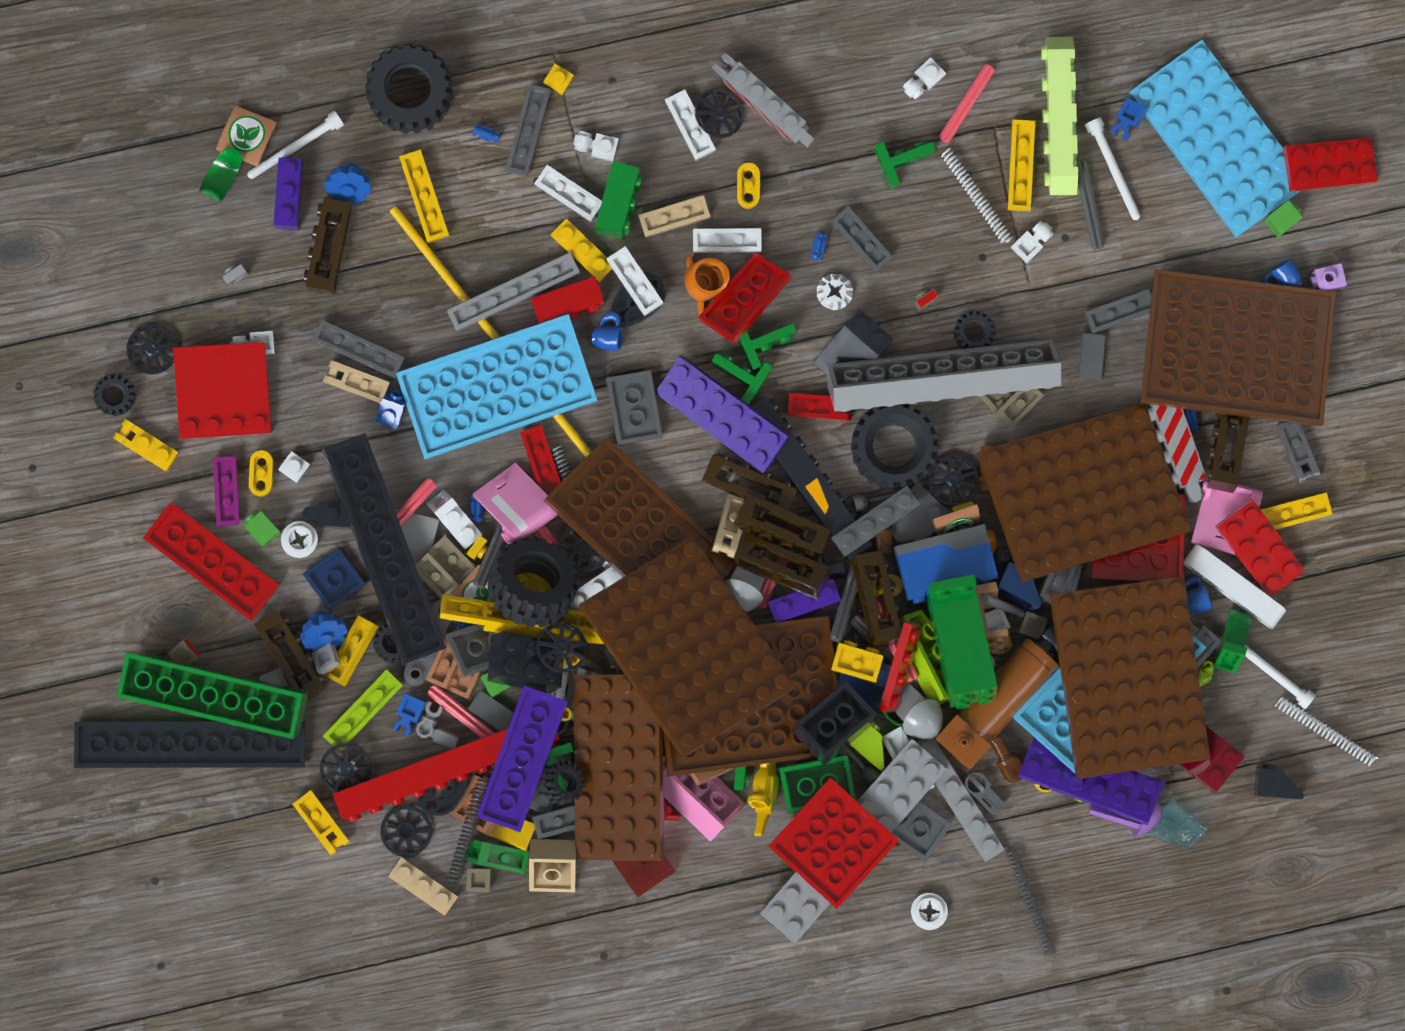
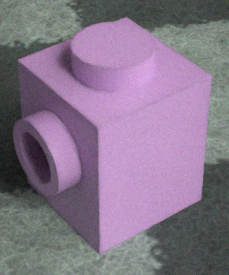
(1328, 278)

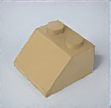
(552, 865)

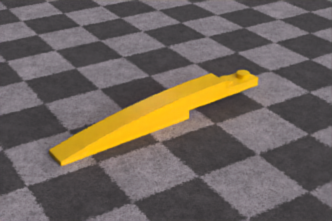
(486, 614)

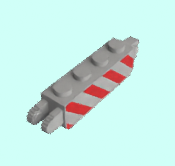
(764, 102)
(1179, 449)

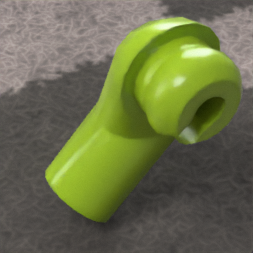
(1205, 672)

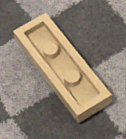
(674, 216)
(423, 886)

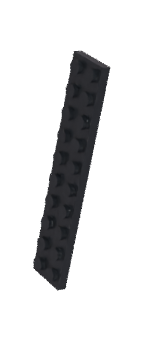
(383, 548)
(183, 746)

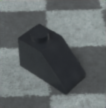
(1275, 784)

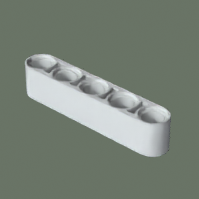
(1234, 586)

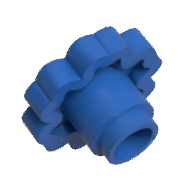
(348, 184)
(322, 630)

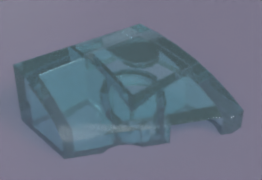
(1177, 827)

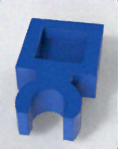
(1130, 115)
(410, 710)

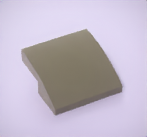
(1012, 405)
(444, 566)

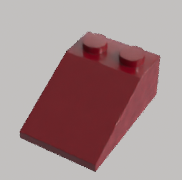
(1217, 769)

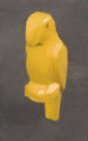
(764, 795)

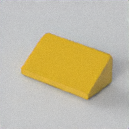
(514, 838)

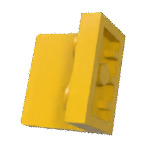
(857, 662)

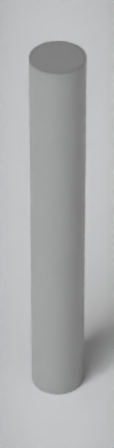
(1002, 605)

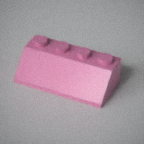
(706, 805)

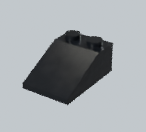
(856, 341)

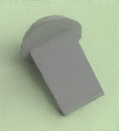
(746, 588)
(920, 716)

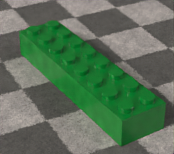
(212, 694)

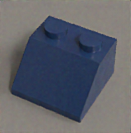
(1012, 590)
(868, 690)

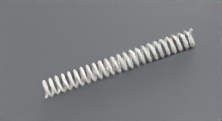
(975, 196)
(1325, 730)

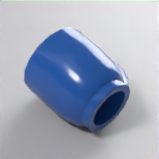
(1285, 274)
(608, 336)
(1198, 597)

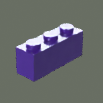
(288, 193)
(798, 604)

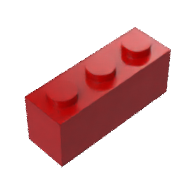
(569, 300)

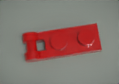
(814, 407)

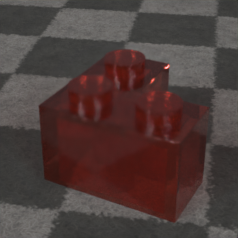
(644, 877)

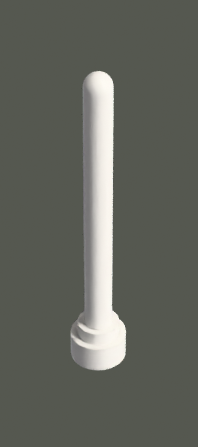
(331, 122)
(1096, 129)
(1303, 696)

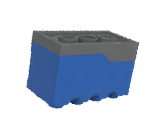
(946, 558)

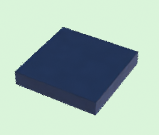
(334, 579)

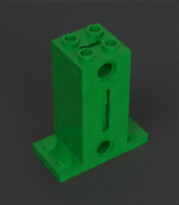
(961, 641)

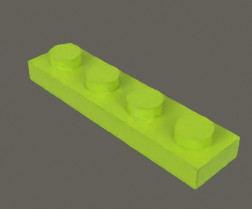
(363, 710)

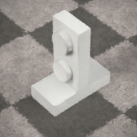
(454, 518)

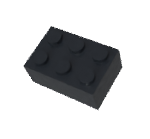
(516, 663)
(835, 723)

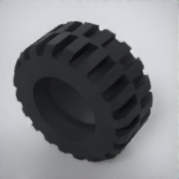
(402, 59)
(527, 605)

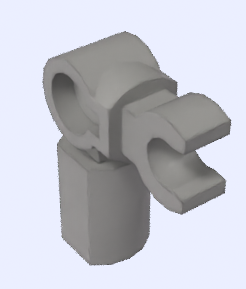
(425, 729)

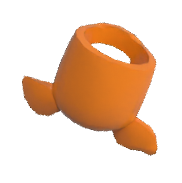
(704, 279)

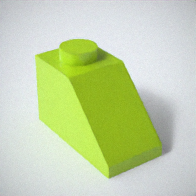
(870, 746)

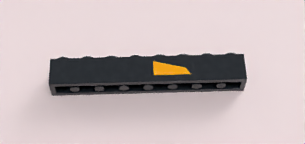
(808, 480)

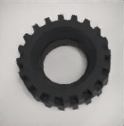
(925, 441)

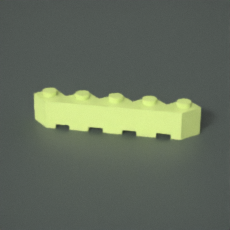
(1060, 115)

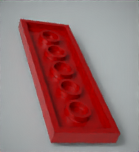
(211, 561)

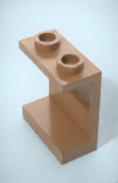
(997, 639)

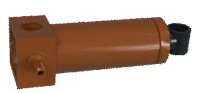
(1018, 679)

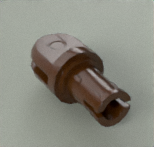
(1007, 762)

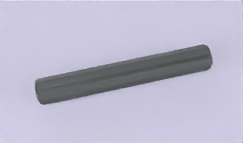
(1089, 206)

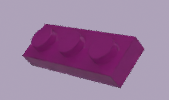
(226, 491)

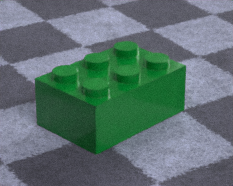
(618, 201)
(805, 780)

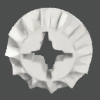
(845, 292)
(302, 529)
(921, 918)

